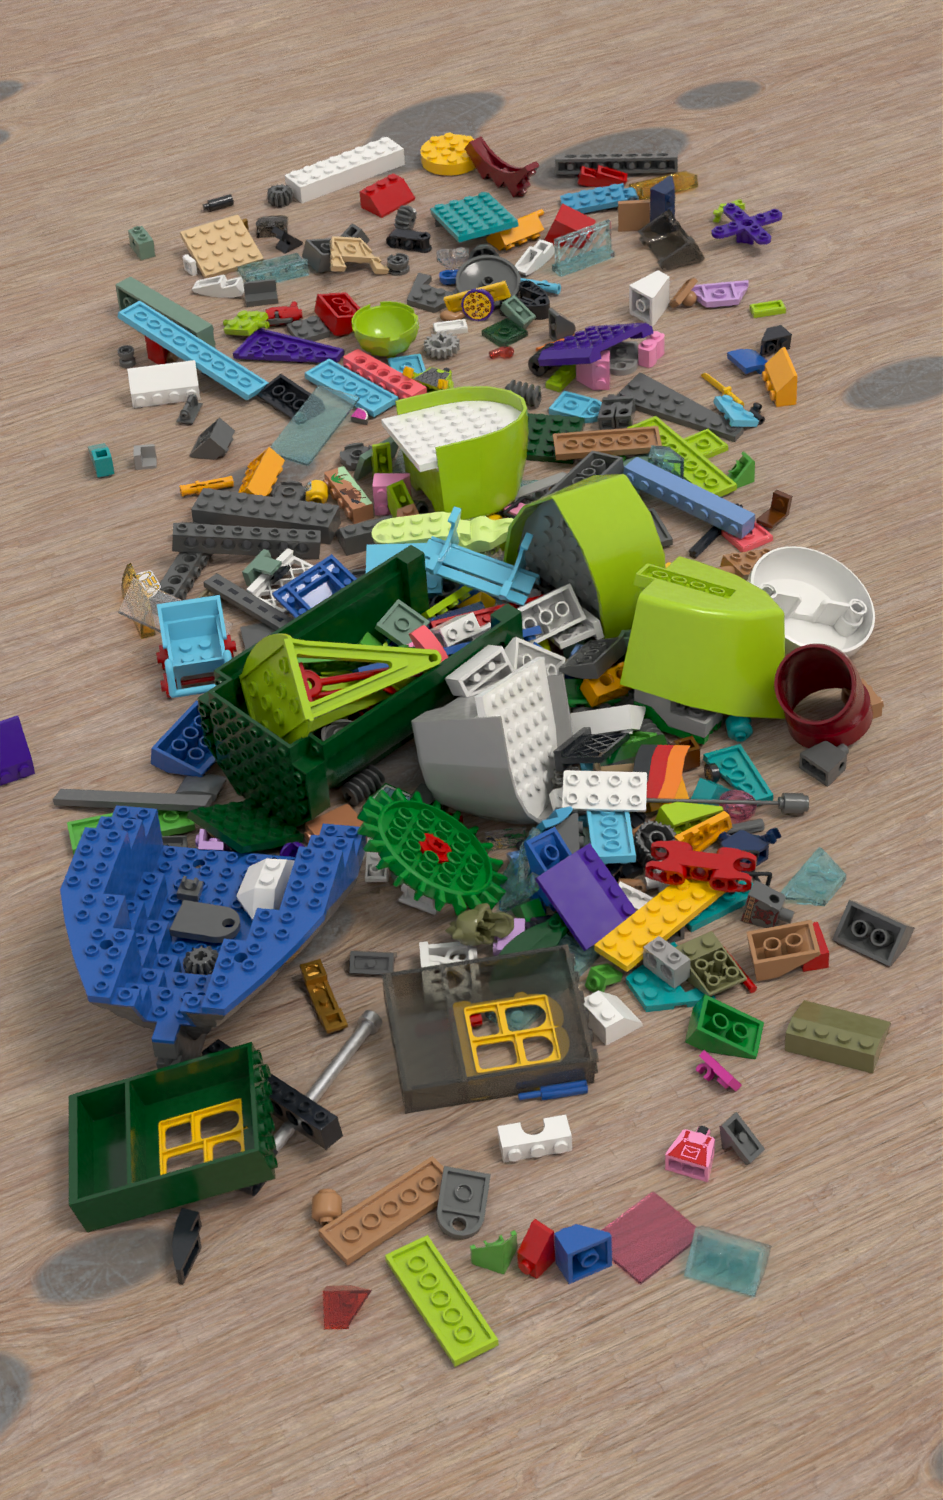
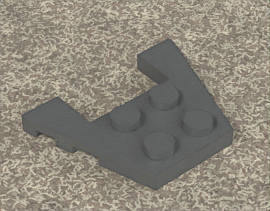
(427, 297)

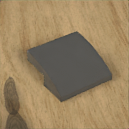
(205, 785)

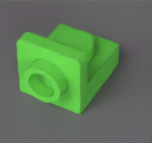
(600, 976)

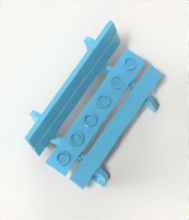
(480, 565)

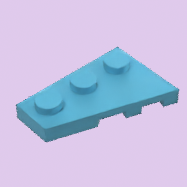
(734, 411)

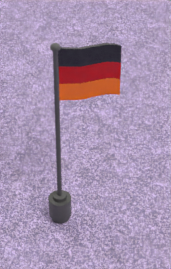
(664, 776)

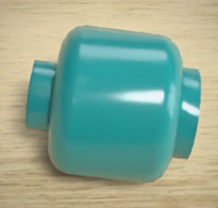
(739, 727)

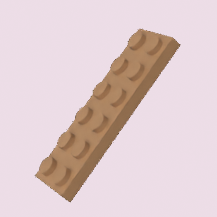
(613, 442)
(385, 1212)

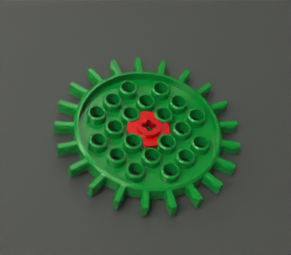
(431, 851)

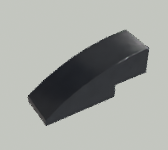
(186, 1242)

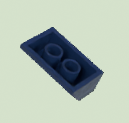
(662, 198)

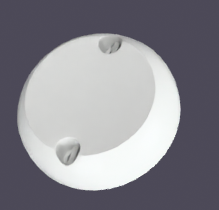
(818, 597)

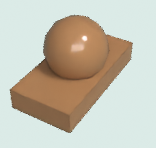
(685, 294)

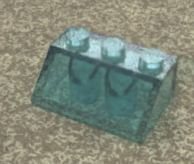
(727, 1260)

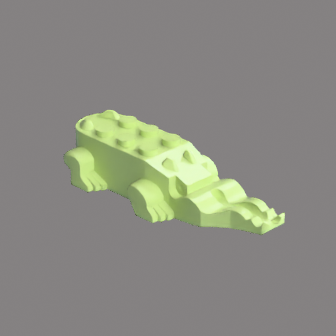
(477, 535)

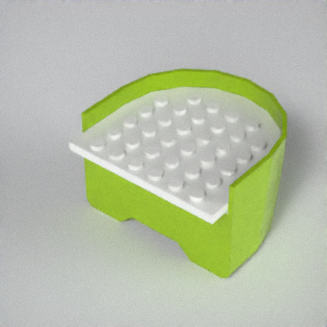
(463, 446)

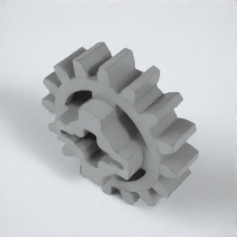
(441, 345)

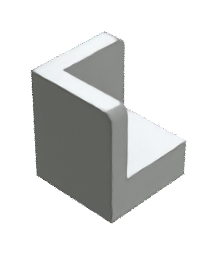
(145, 457)

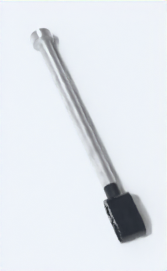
(368, 1024)

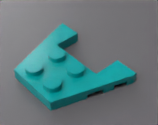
(658, 995)

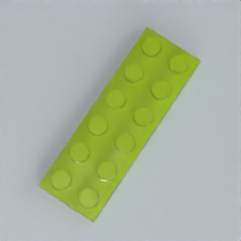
(441, 1300)

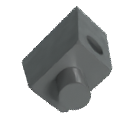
(824, 761)

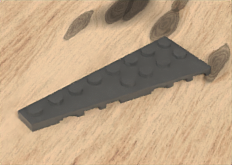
(665, 403)

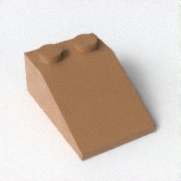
(781, 948)

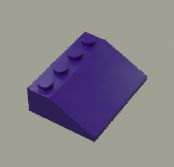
(14, 752)
(586, 896)

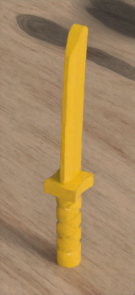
(725, 391)

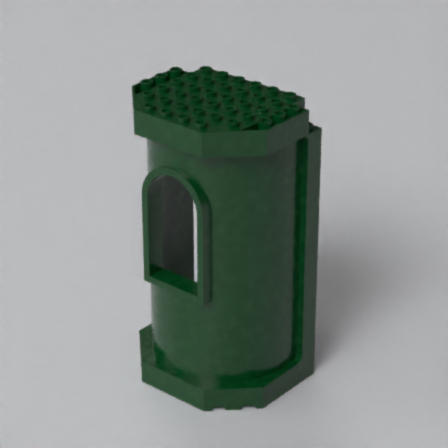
(297, 776)

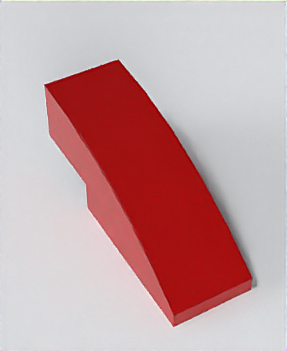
(601, 177)

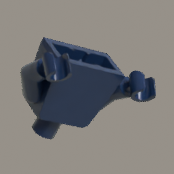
(745, 841)

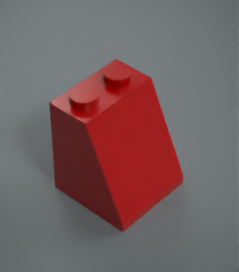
(566, 222)

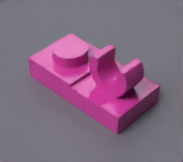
(713, 1067)

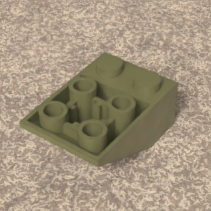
(711, 965)

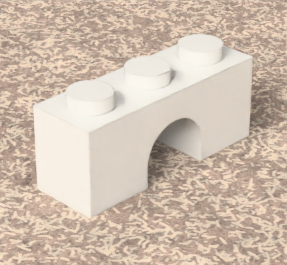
(519, 1145)

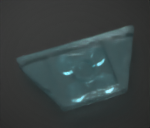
(815, 881)

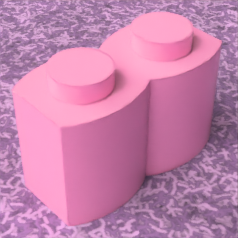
(651, 349)

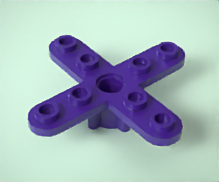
(746, 228)

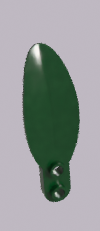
(539, 936)

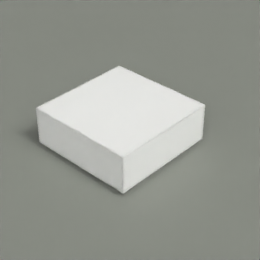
(189, 265)

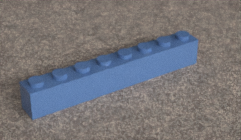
(690, 498)

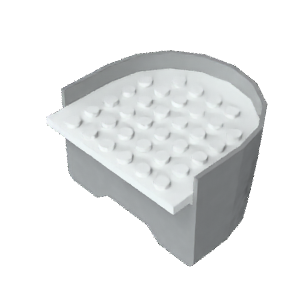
(497, 747)

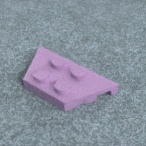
(721, 294)

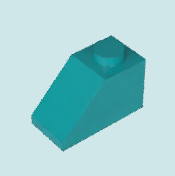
(708, 790)

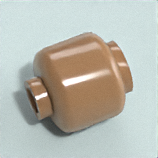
(326, 1206)

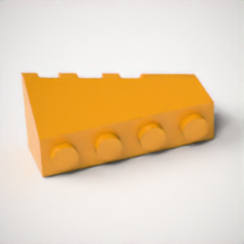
(262, 473)

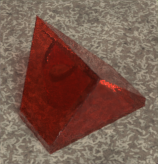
(342, 1304)

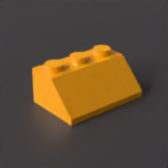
(528, 228)
(781, 379)

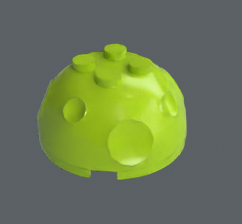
(385, 328)

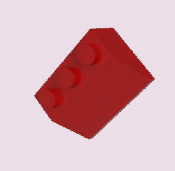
(386, 195)
(336, 311)

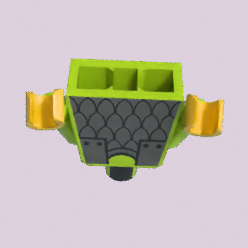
(432, 378)

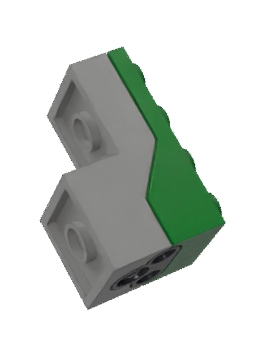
(678, 718)

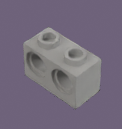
(666, 962)

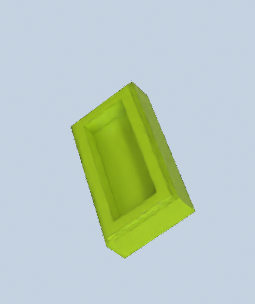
(767, 308)

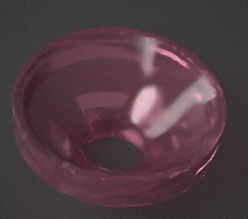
(746, 810)

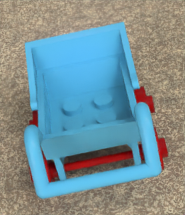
(195, 643)

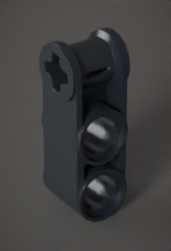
(409, 240)

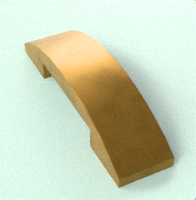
(322, 997)

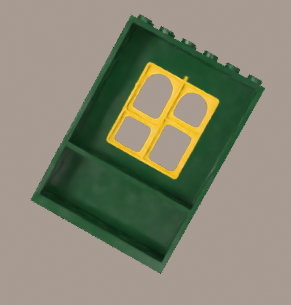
(121, 1137)

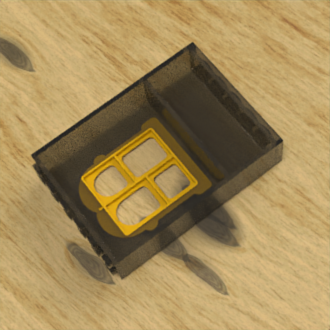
(435, 1039)

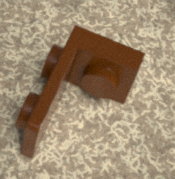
(778, 510)

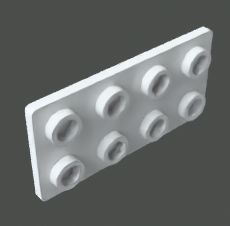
(605, 791)

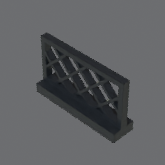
(587, 748)

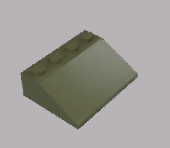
(836, 1036)

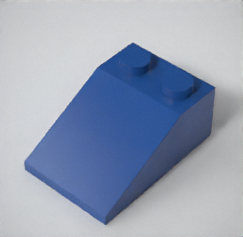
(544, 853)

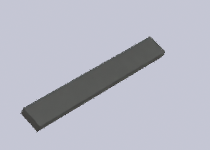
(110, 799)

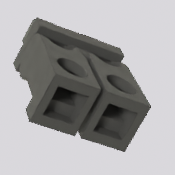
(616, 411)

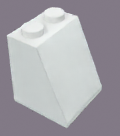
(649, 297)

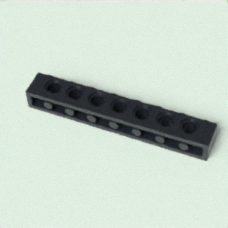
(297, 1109)

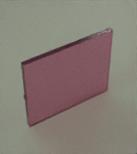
(649, 1237)

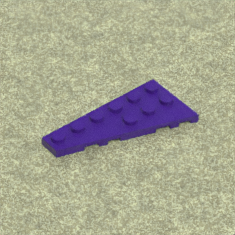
(281, 347)

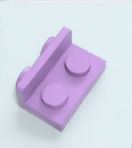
(206, 842)

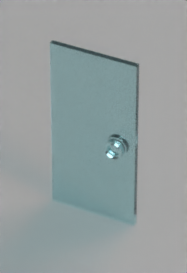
(314, 424)

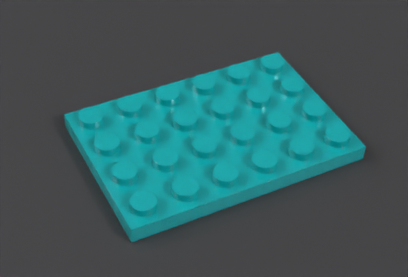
(473, 217)

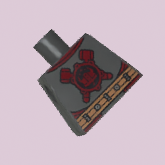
(765, 907)

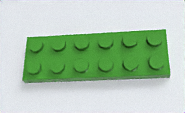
(170, 823)

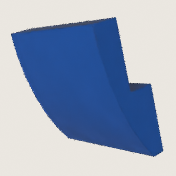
(747, 360)

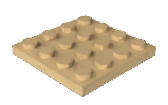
(221, 246)

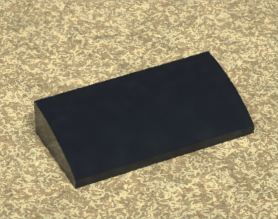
(284, 395)

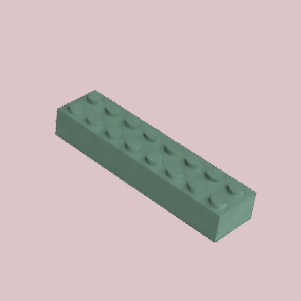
(131, 291)

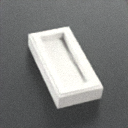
(454, 327)

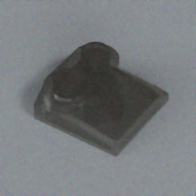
(266, 224)

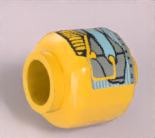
(316, 491)

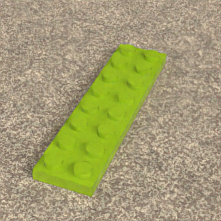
(697, 468)

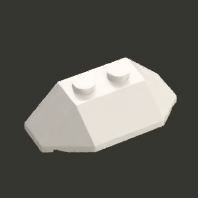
(264, 885)

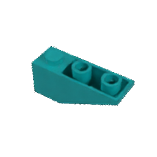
(101, 459)

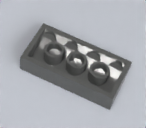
(594, 658)

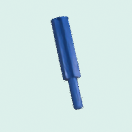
(557, 1090)

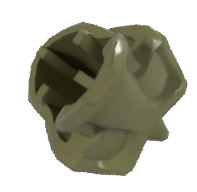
(480, 926)

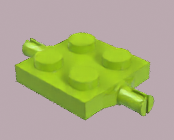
(246, 323)

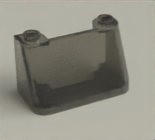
(670, 242)

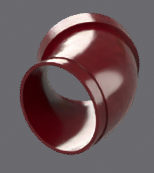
(816, 669)

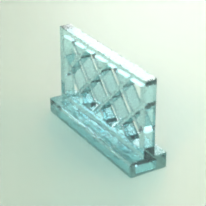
(583, 259)
(277, 268)

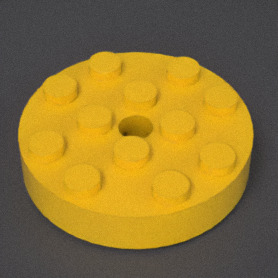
(447, 155)

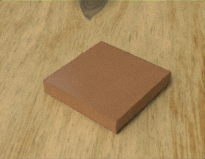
(633, 215)

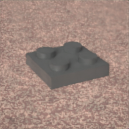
(308, 329)

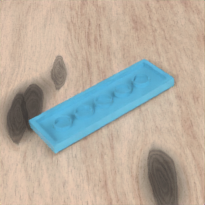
(335, 376)

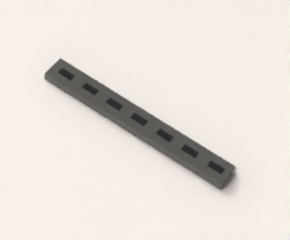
(247, 602)

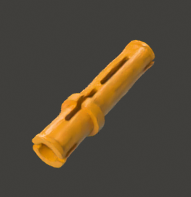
(197, 487)

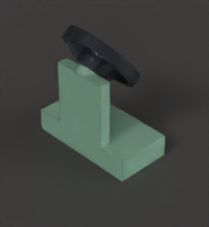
(264, 564)

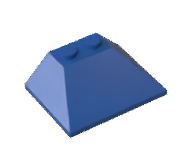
(313, 586)

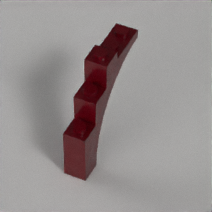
(502, 173)

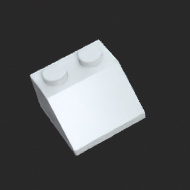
(609, 1017)

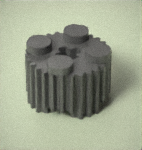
(646, 835)

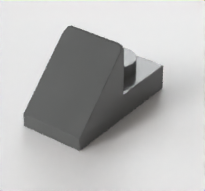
(738, 1135)

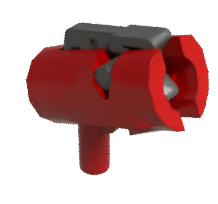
(284, 314)

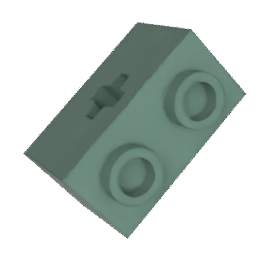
(141, 242)

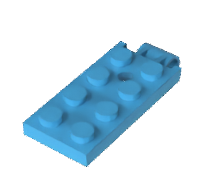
(599, 198)

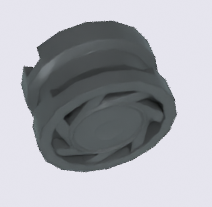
(398, 264)

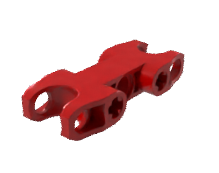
(717, 868)

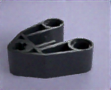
(533, 298)

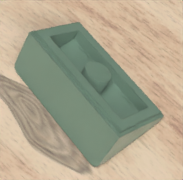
(517, 312)

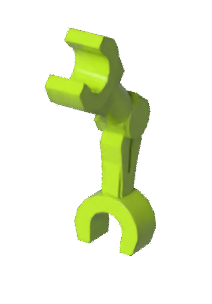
(718, 213)

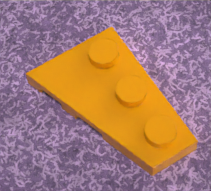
(706, 832)

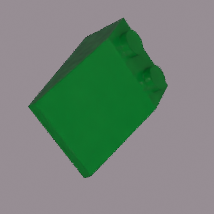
(723, 1029)

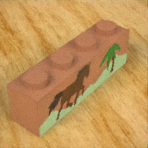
(348, 495)

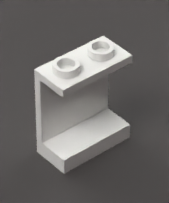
(456, 629)

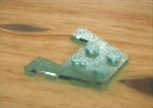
(519, 884)

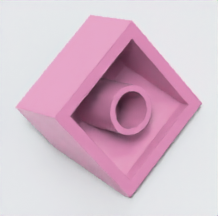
(597, 374)
(380, 482)

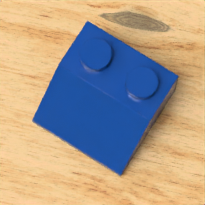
(582, 1251)

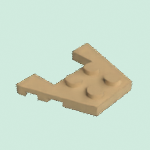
(353, 250)

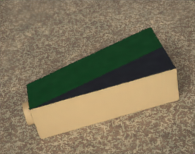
(624, 757)

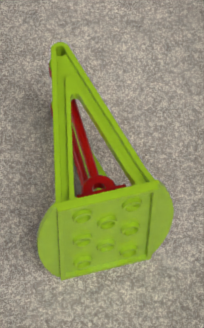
(300, 701)

